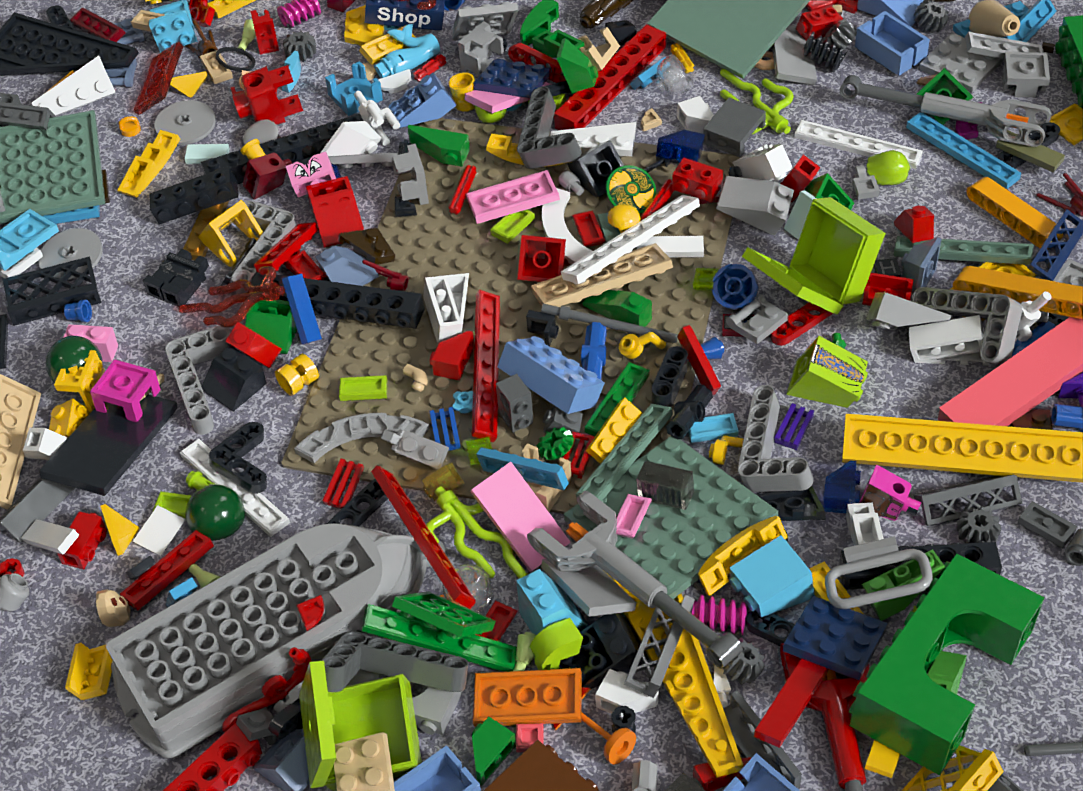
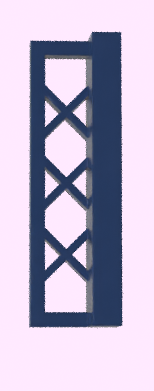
(1062, 249)

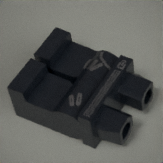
(177, 277)

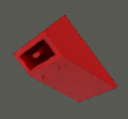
(334, 209)

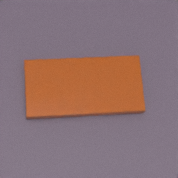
(528, 697)

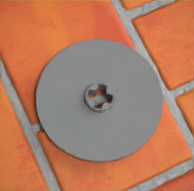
(187, 119)
(70, 246)

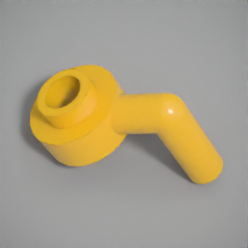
(637, 343)
(719, 449)

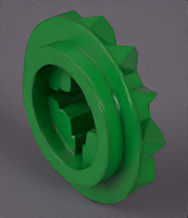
(560, 447)

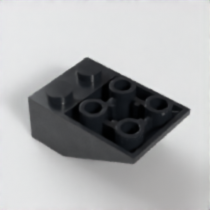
(605, 646)

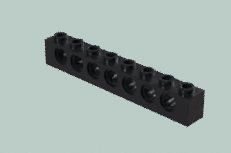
(294, 147)
(359, 302)

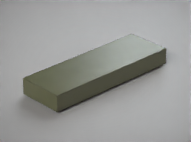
(1039, 155)

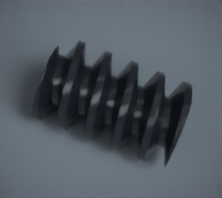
(823, 51)

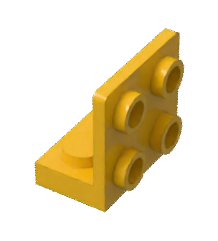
(82, 379)

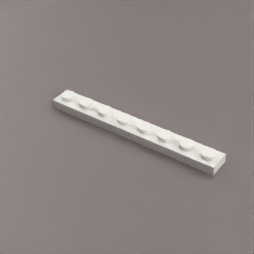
(630, 239)

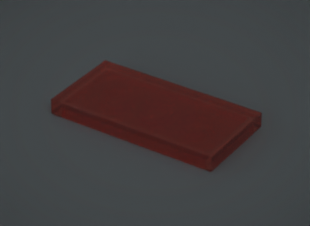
(158, 78)

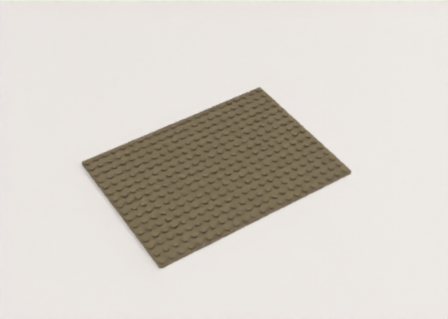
(455, 244)

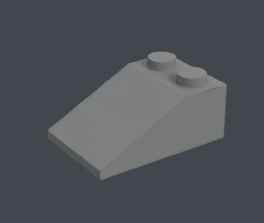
(756, 202)
(895, 312)

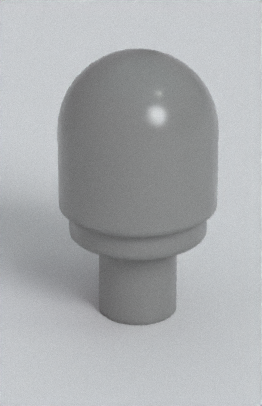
(570, 182)

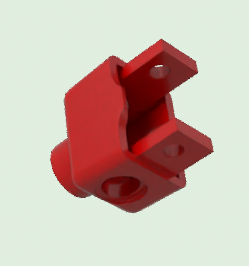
(261, 95)

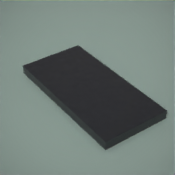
(106, 445)

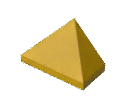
(189, 83)
(119, 528)

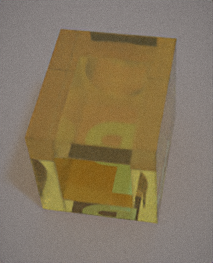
(445, 477)

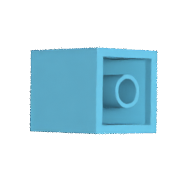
(772, 578)
(545, 603)

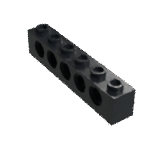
(981, 552)

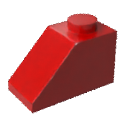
(916, 224)
(253, 345)
(452, 356)

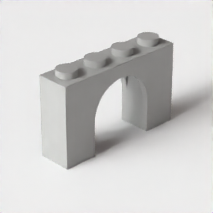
(431, 708)

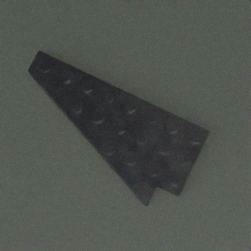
(44, 47)

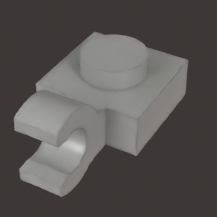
(864, 185)

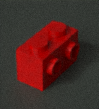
(697, 179)

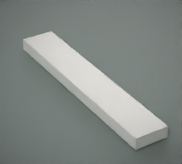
(853, 142)
(256, 506)

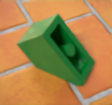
(491, 747)

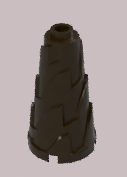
(599, 10)

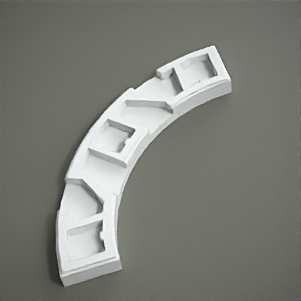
(555, 227)

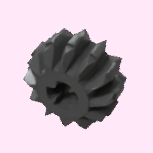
(931, 16)
(841, 33)
(300, 42)
(978, 526)
(746, 665)

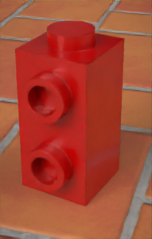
(818, 21)
(800, 175)
(91, 533)

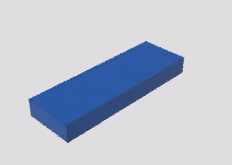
(301, 308)

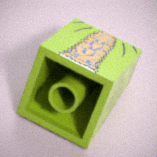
(828, 374)

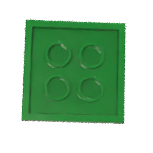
(443, 614)

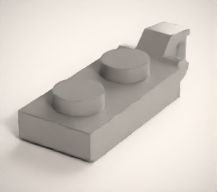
(417, 447)

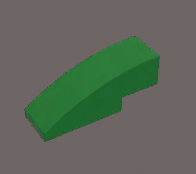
(539, 20)
(549, 42)

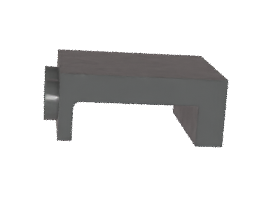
(733, 126)

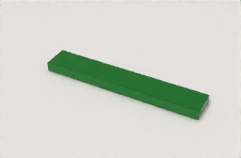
(412, 631)

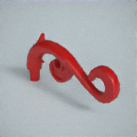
(276, 687)

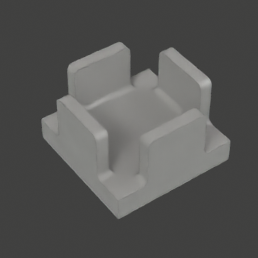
(477, 48)
(1026, 71)
(411, 163)

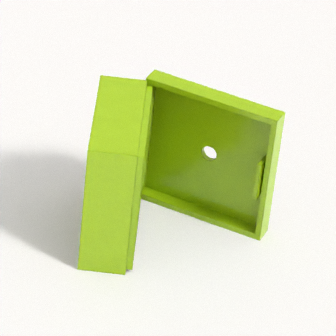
(829, 259)
(356, 713)

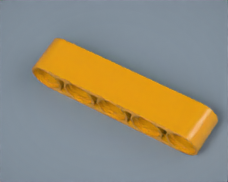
(1011, 211)

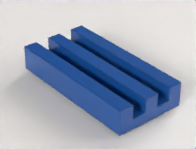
(442, 415)

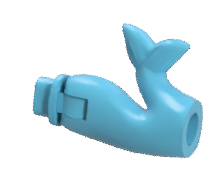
(399, 60)

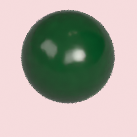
(68, 353)
(215, 512)

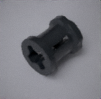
(627, 721)

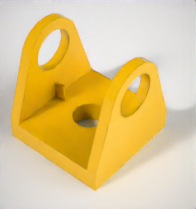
(213, 239)

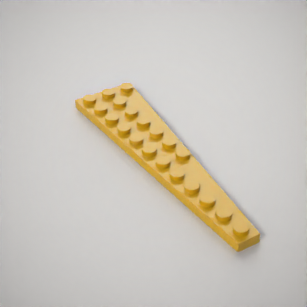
(692, 691)

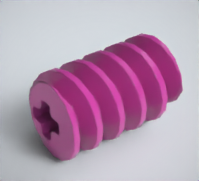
(296, 9)
(720, 614)

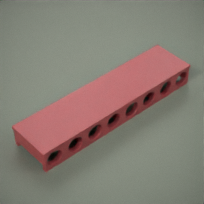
(1021, 380)

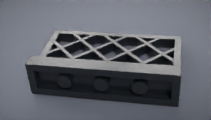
(53, 302)

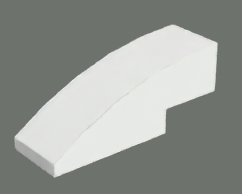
(863, 523)

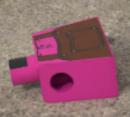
(889, 494)

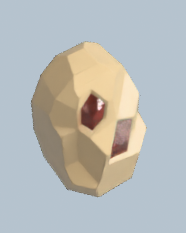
(112, 608)

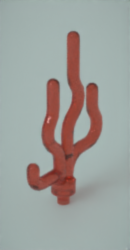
(266, 291)

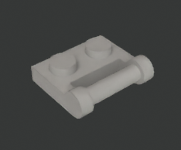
(761, 324)

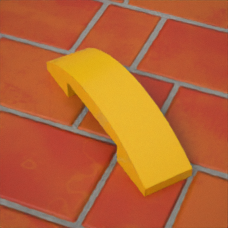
(504, 148)
(716, 568)

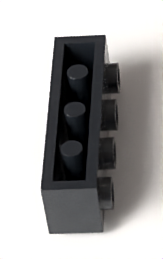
(193, 195)

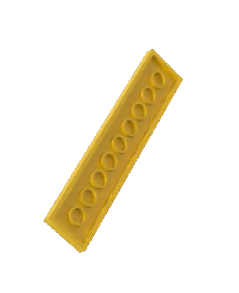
(963, 447)

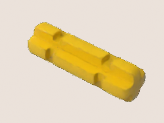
(678, 51)

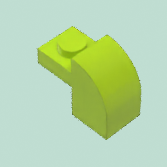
(555, 644)

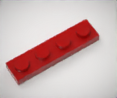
(287, 246)
(167, 570)

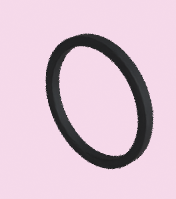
(232, 67)

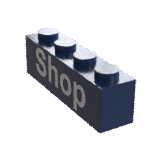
(404, 13)

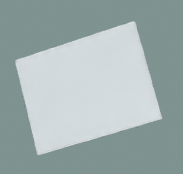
(159, 530)

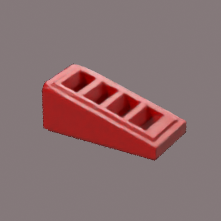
(709, 781)

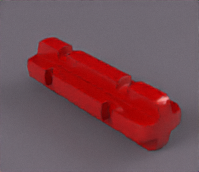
(430, 67)

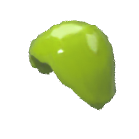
(888, 167)

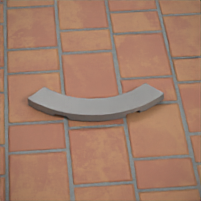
(354, 428)

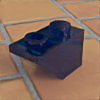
(681, 145)
(840, 488)

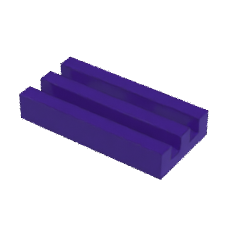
(800, 412)

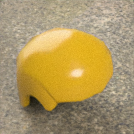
(623, 217)

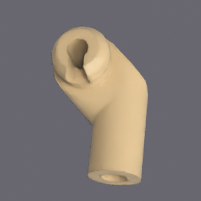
(418, 375)

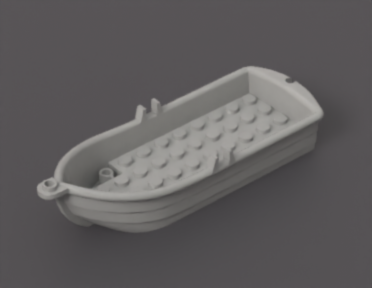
(235, 634)

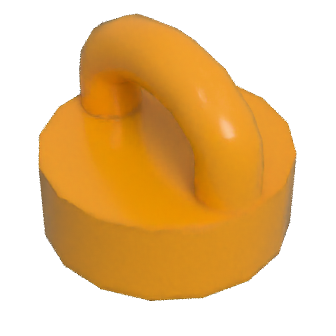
(129, 126)

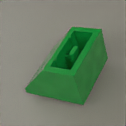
(273, 322)

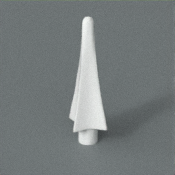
(722, 685)

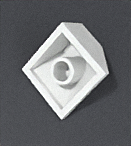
(352, 139)

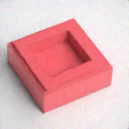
(527, 734)

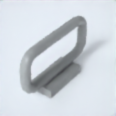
(874, 555)

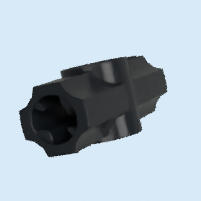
(689, 412)

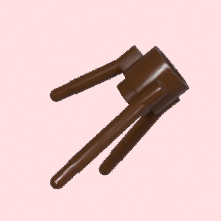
(204, 46)

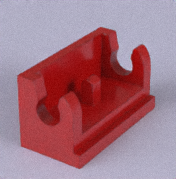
(264, 32)
(893, 285)

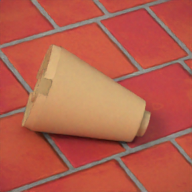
(993, 19)

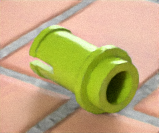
(196, 480)

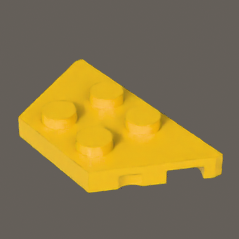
(359, 32)

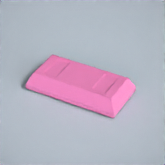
(631, 515)

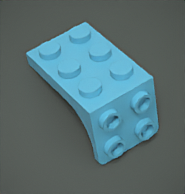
(173, 26)
(23, 237)

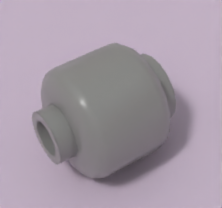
(12, 591)

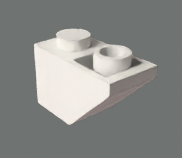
(694, 114)
(42, 443)
(614, 693)

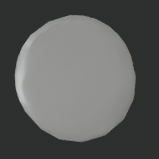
(262, 130)

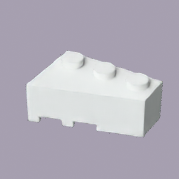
(765, 163)
(446, 304)
(948, 340)

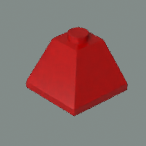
(541, 258)

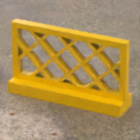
(976, 777)

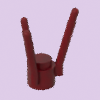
(1076, 201)
(395, 280)

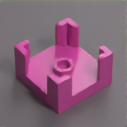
(124, 386)

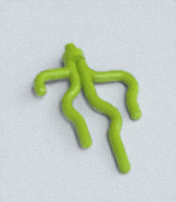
(773, 118)
(458, 512)

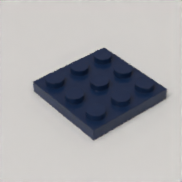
(512, 78)
(835, 637)

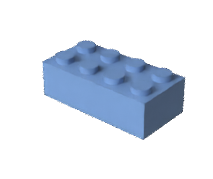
(551, 374)

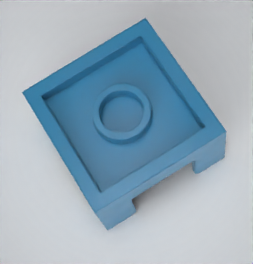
(344, 92)

